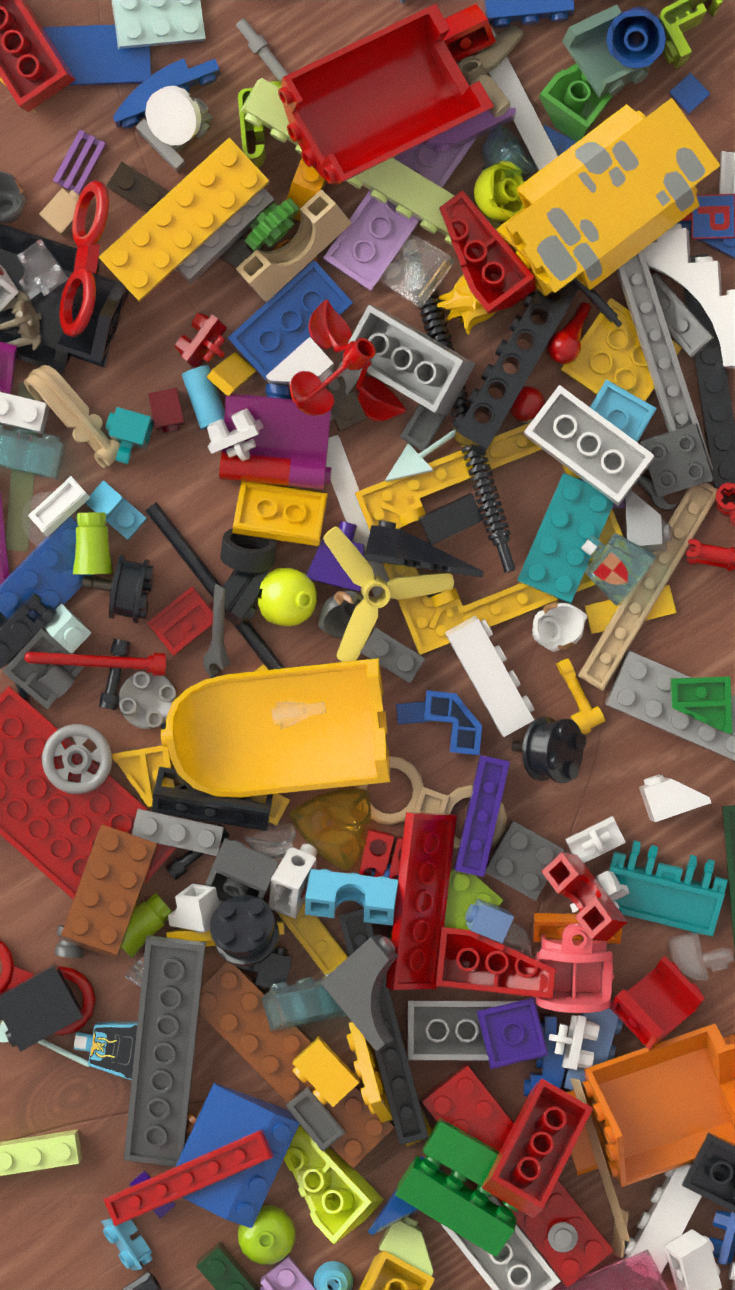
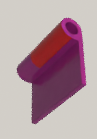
(287, 449)

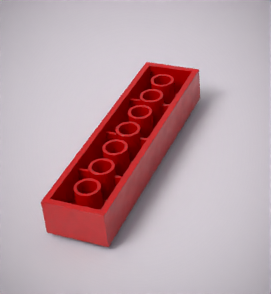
(474, 1109)

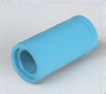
(203, 396)

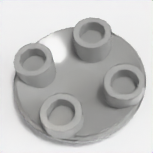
(146, 700)

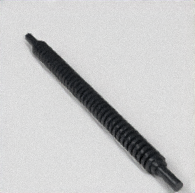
(436, 329)

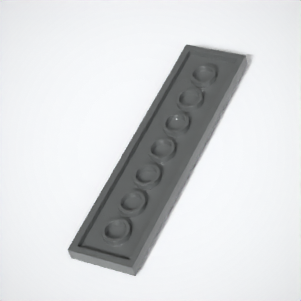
(164, 1050)

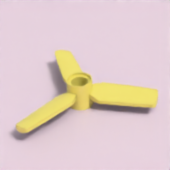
(361, 574)

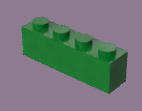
(462, 1153)
(456, 1206)

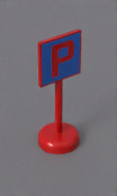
(713, 217)

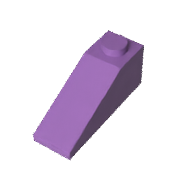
(469, 131)

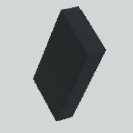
(450, 519)

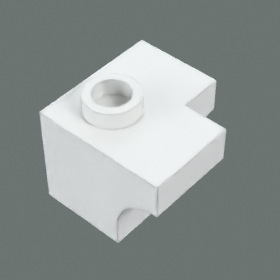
(195, 908)

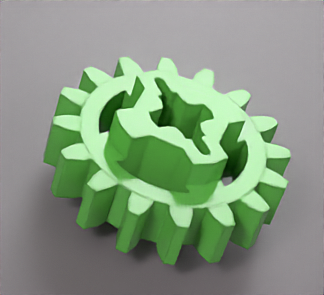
(272, 224)

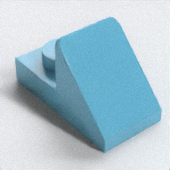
(118, 511)

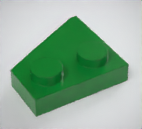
(704, 700)

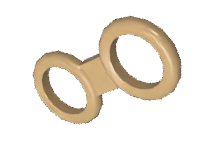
(430, 801)

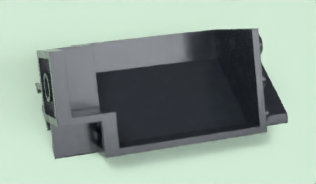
(56, 346)

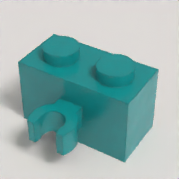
(130, 430)

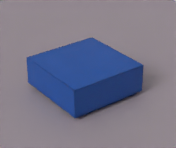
(689, 93)

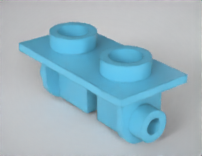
(131, 1250)

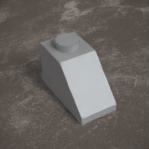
(646, 525)

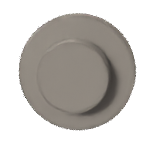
(562, 1236)

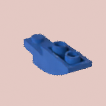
(172, 75)
(551, 1064)

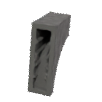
(358, 986)

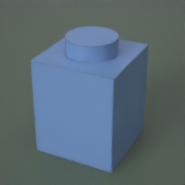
(488, 920)

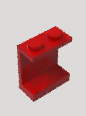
(657, 1003)

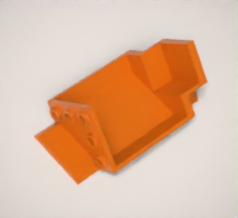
(659, 1105)

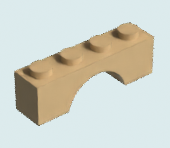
(318, 227)

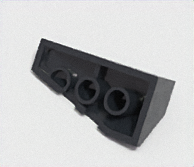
(400, 548)

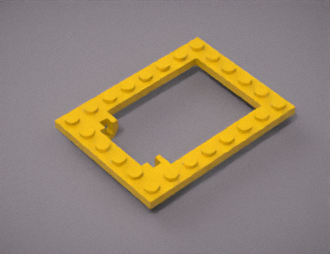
(400, 503)

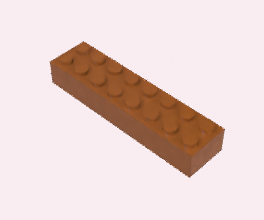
(237, 1012)

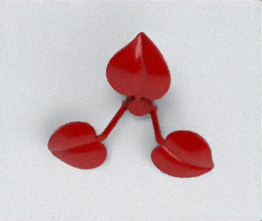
(312, 397)

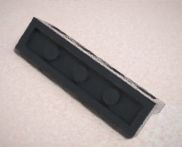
(188, 803)

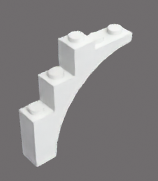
(702, 279)

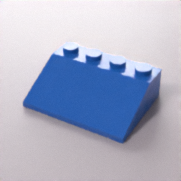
(224, 1119)

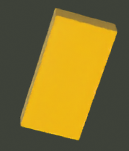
(231, 374)

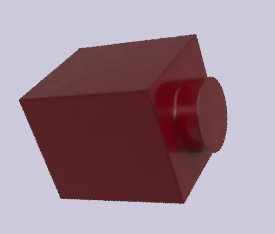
(167, 410)

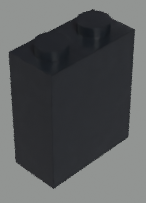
(38, 1007)

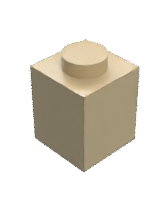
(60, 211)

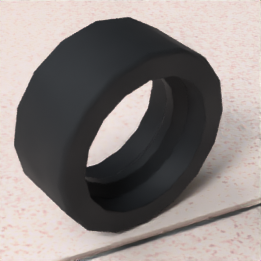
(248, 552)

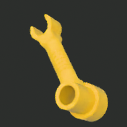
(588, 716)

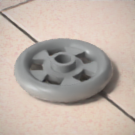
(101, 754)

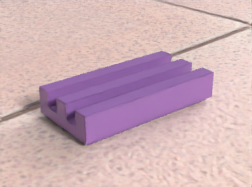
(69, 156)

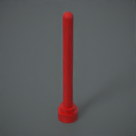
(152, 664)

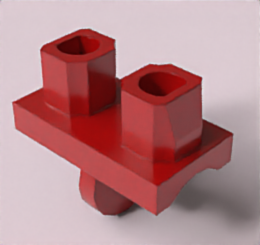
(206, 342)

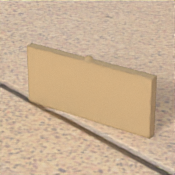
(617, 1244)

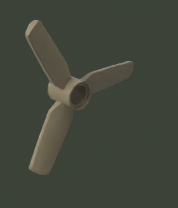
(476, 68)

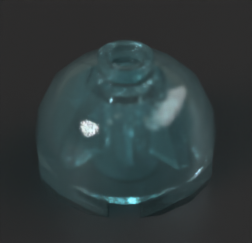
(504, 146)

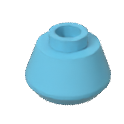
(332, 1271)

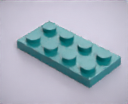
(556, 555)

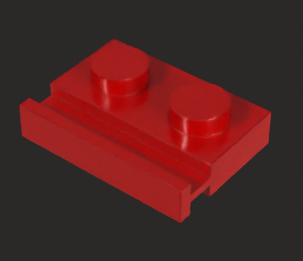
(182, 621)

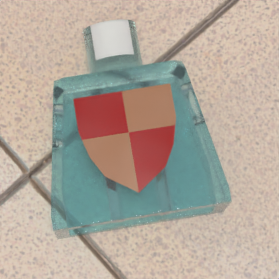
(616, 565)

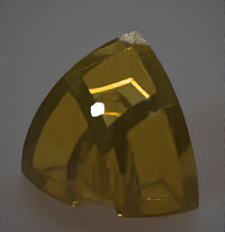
(335, 824)

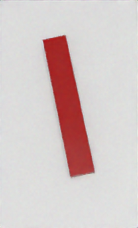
(188, 1177)

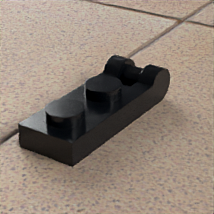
(21, 627)

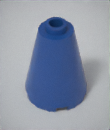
(636, 37)

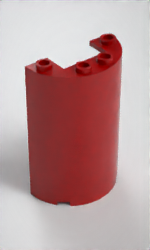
(379, 97)

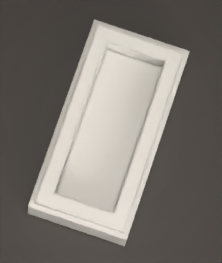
(59, 506)

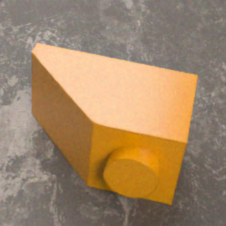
(304, 186)

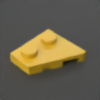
(142, 769)

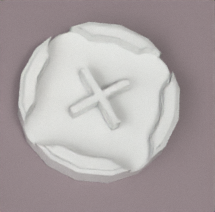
(173, 115)

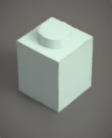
(67, 629)

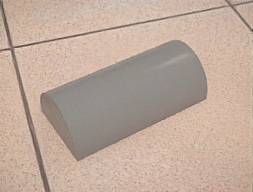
(447, 1030)

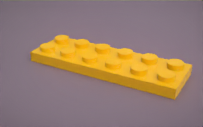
(184, 219)

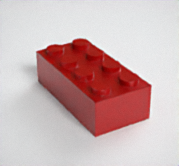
(28, 57)
(537, 1148)

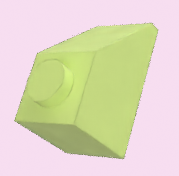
(407, 1243)

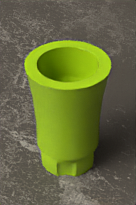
(92, 545)
(145, 921)

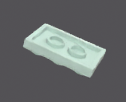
(157, 22)

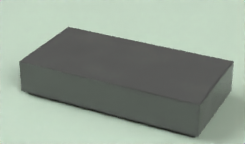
(422, 427)
(315, 1118)

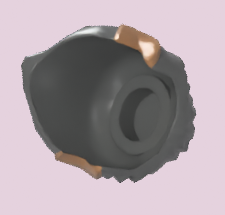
(11, 198)
(337, 612)

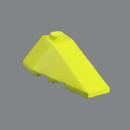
(331, 1187)

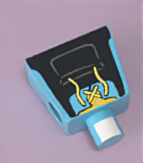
(110, 1046)

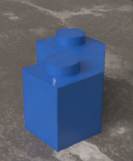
(465, 728)

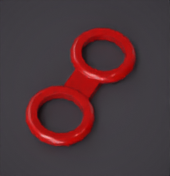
(86, 258)
(14, 974)

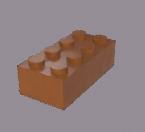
(109, 891)

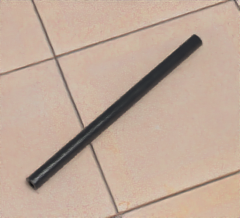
(208, 581)

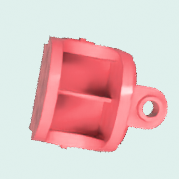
(582, 972)

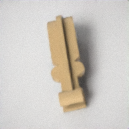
(51, 387)

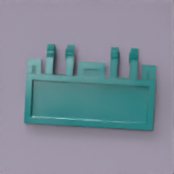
(666, 898)

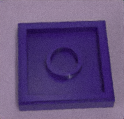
(512, 1033)

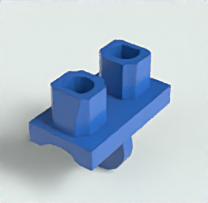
(724, 1249)

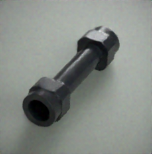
(109, 698)
(178, 866)

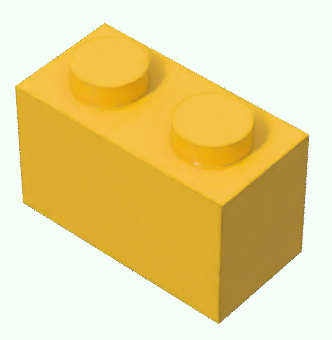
(325, 1072)

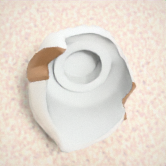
(558, 626)

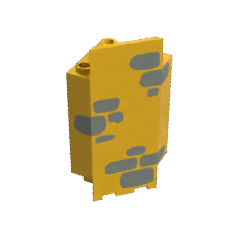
(608, 197)

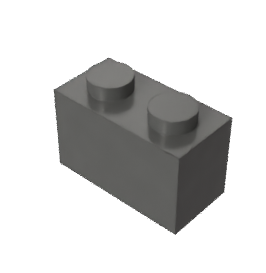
(393, 655)

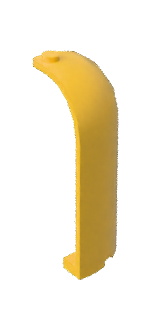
(229, 747)

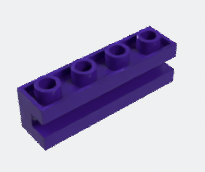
(481, 815)

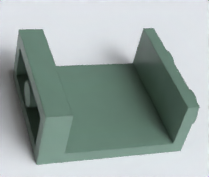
(590, 51)

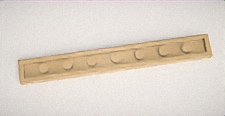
(640, 600)

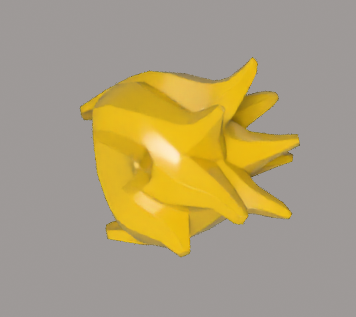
(463, 304)

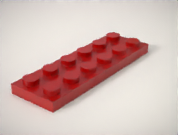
(421, 899)

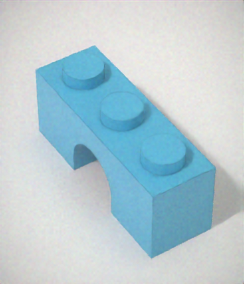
(330, 888)

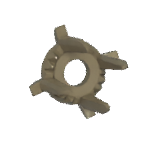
(25, 319)

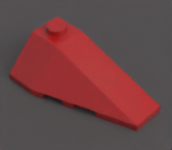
(488, 263)
(485, 965)

